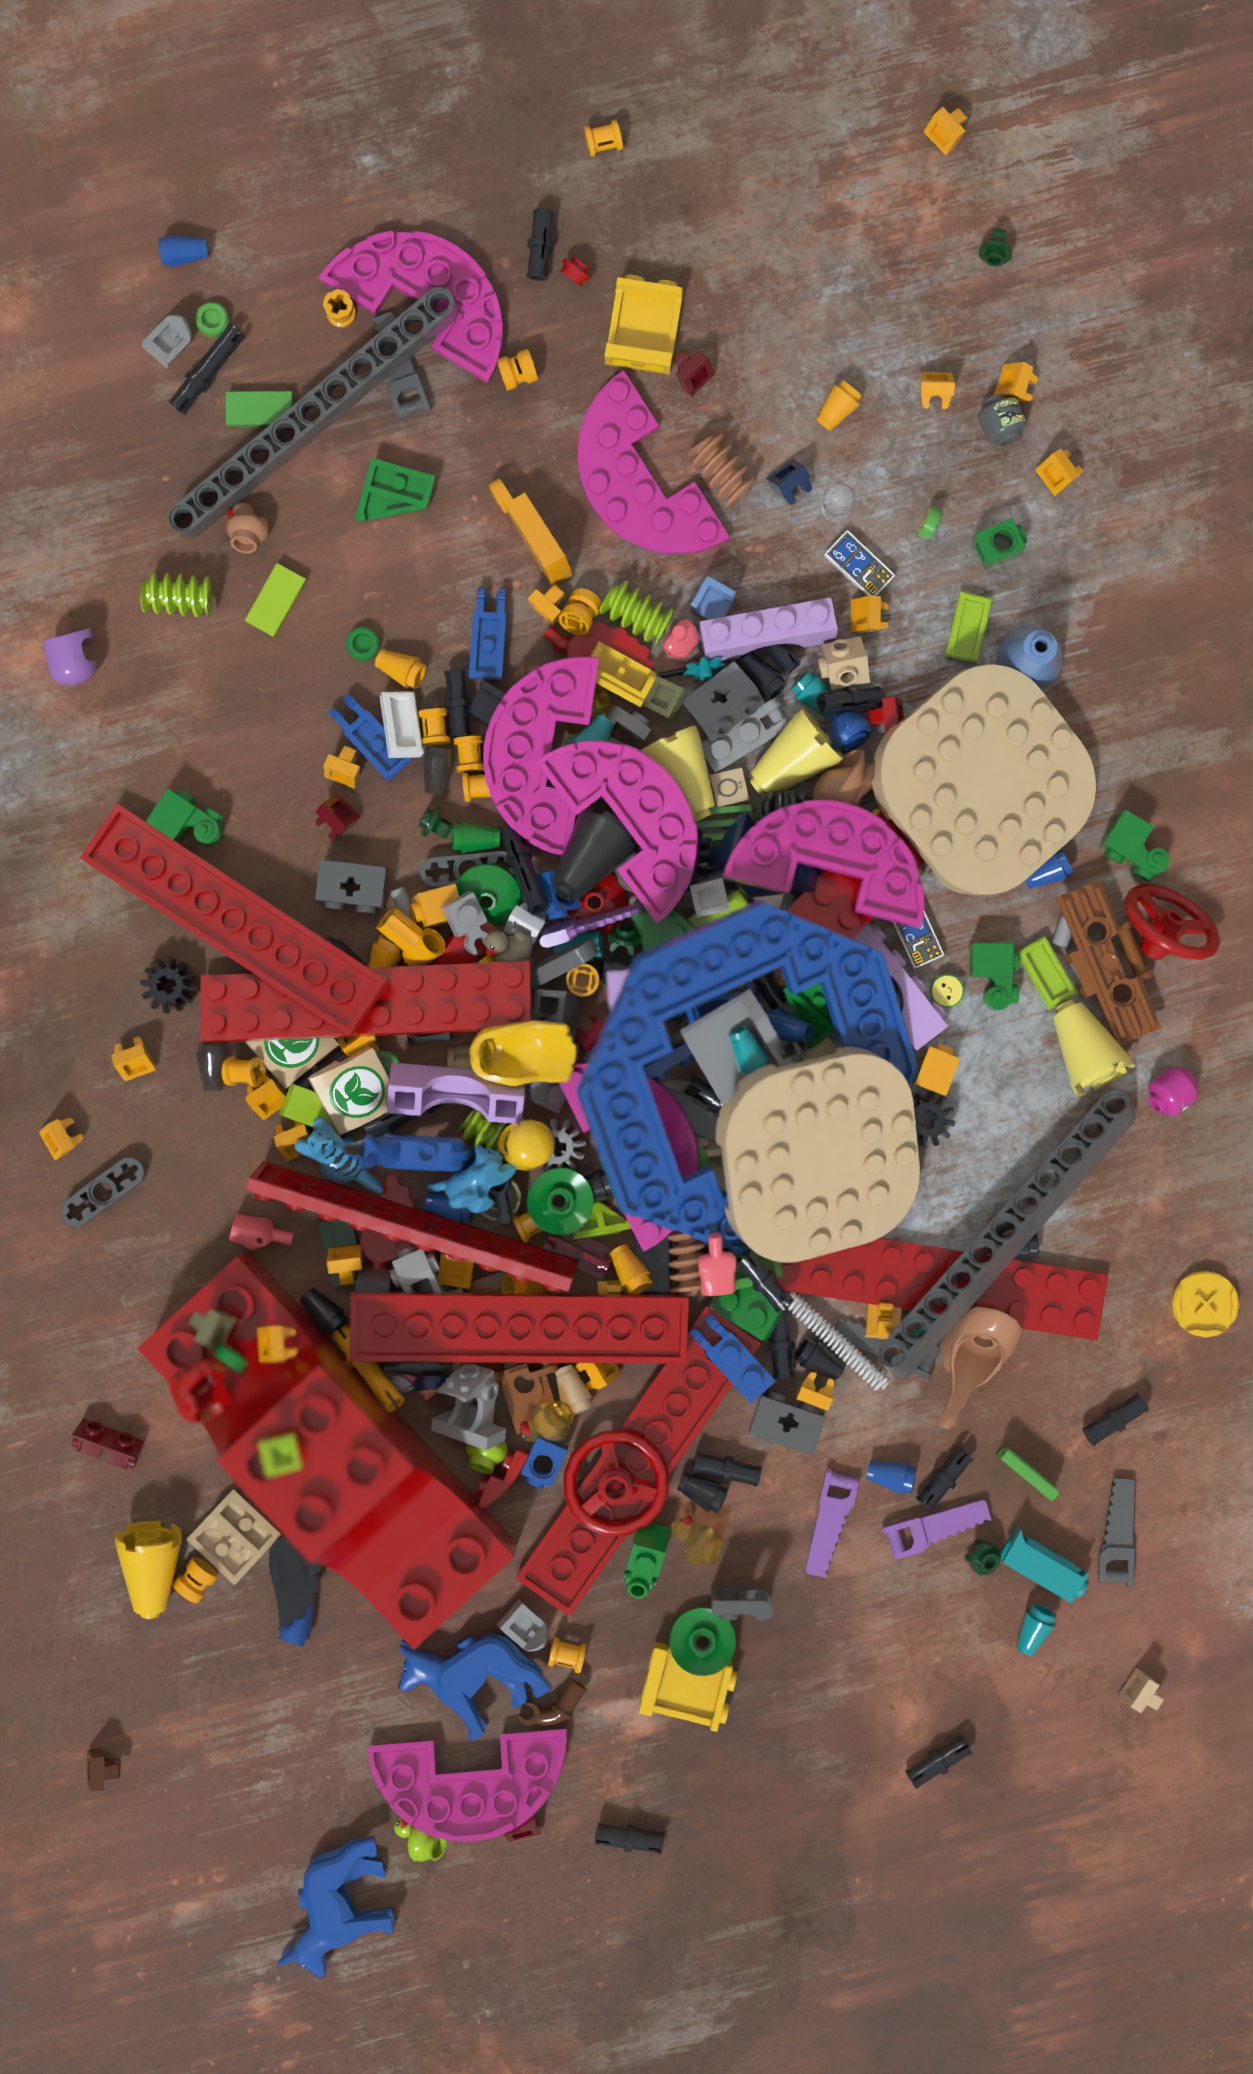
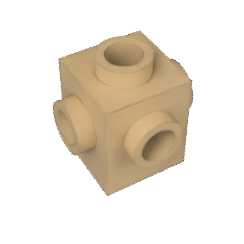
(844, 663)

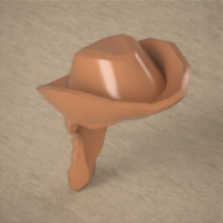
(847, 780)
(974, 1354)

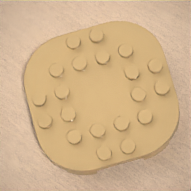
(985, 780)
(819, 1154)

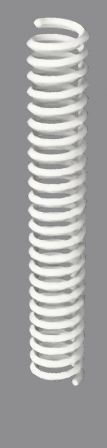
(837, 1340)

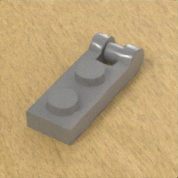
(745, 737)

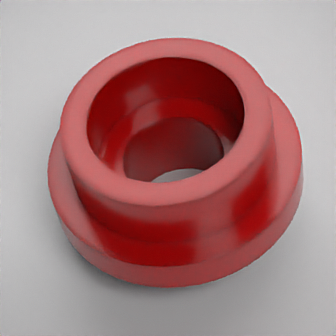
(576, 270)

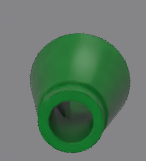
(474, 837)

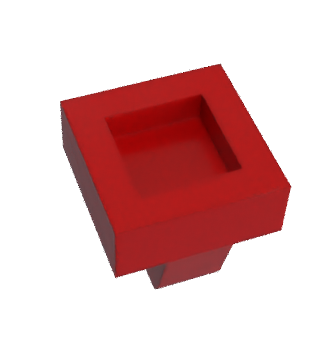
(890, 714)

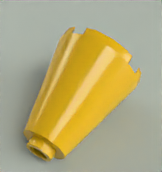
(148, 1564)

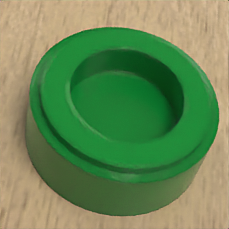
(363, 644)
(230, 1357)

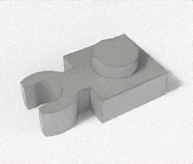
(465, 919)

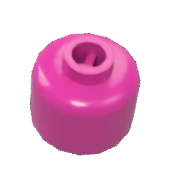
(1173, 1091)

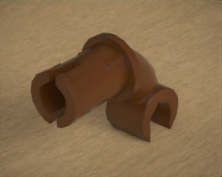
(558, 1711)

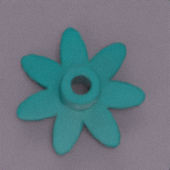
(704, 669)

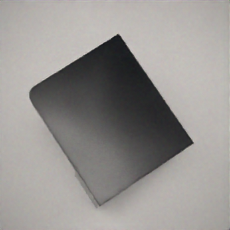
(485, 702)

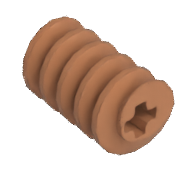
(723, 469)
(688, 1251)

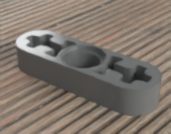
(444, 880)
(563, 961)
(89, 1213)

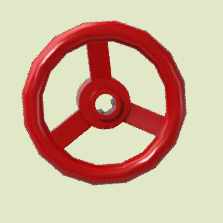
(1169, 926)
(606, 1493)

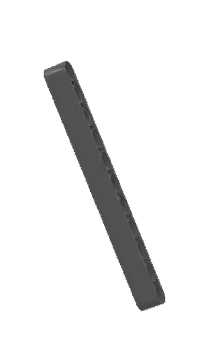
(318, 397)
(1005, 1249)

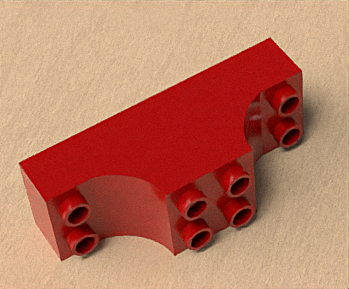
(368, 1486)

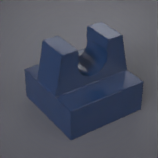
(788, 478)

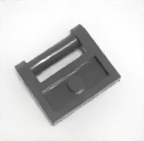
(733, 1602)

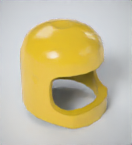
(528, 1144)

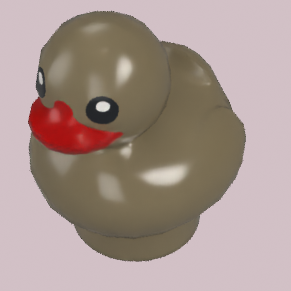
(509, 948)

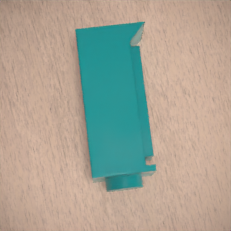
(1044, 1566)

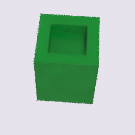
(987, 551)

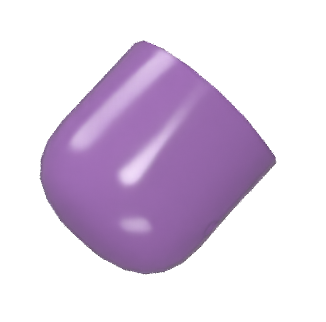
(67, 660)

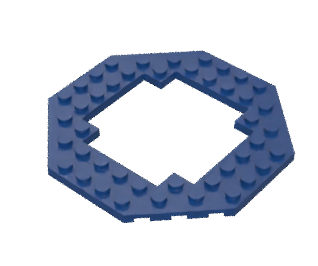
(682, 976)

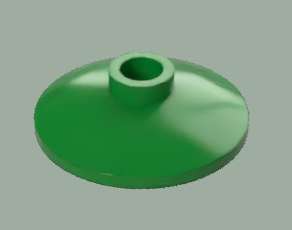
(495, 883)
(576, 1206)
(689, 1629)

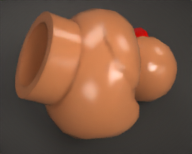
(246, 528)

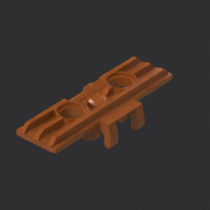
(1100, 966)
(520, 1404)

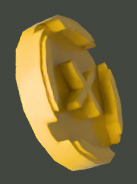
(1204, 1303)

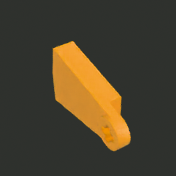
(534, 533)

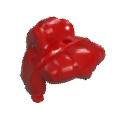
(201, 1391)

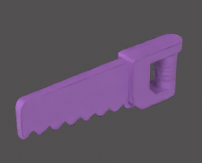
(570, 928)
(829, 1521)
(935, 1527)

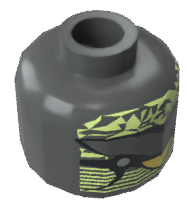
(1002, 420)

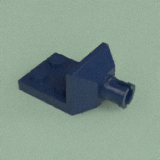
(804, 876)

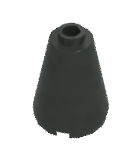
(592, 853)

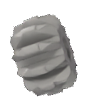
(566, 1138)

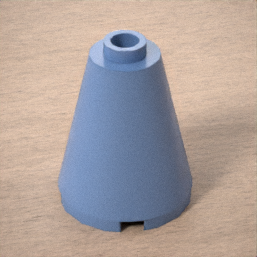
(1033, 653)

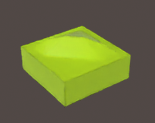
(279, 1454)

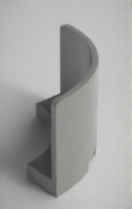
(712, 1045)

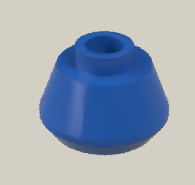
(848, 731)

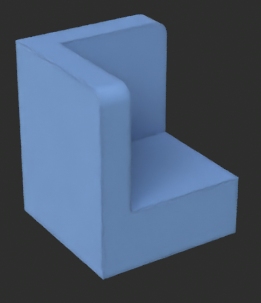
(712, 600)

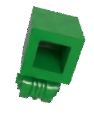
(177, 814)
(1127, 843)
(997, 964)
(645, 1559)

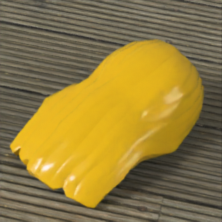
(524, 1053)

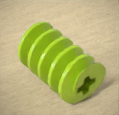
(177, 595)
(637, 612)
(484, 1131)

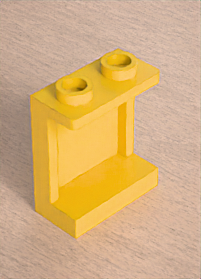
(644, 324)
(684, 1695)

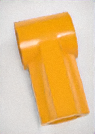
(417, 945)

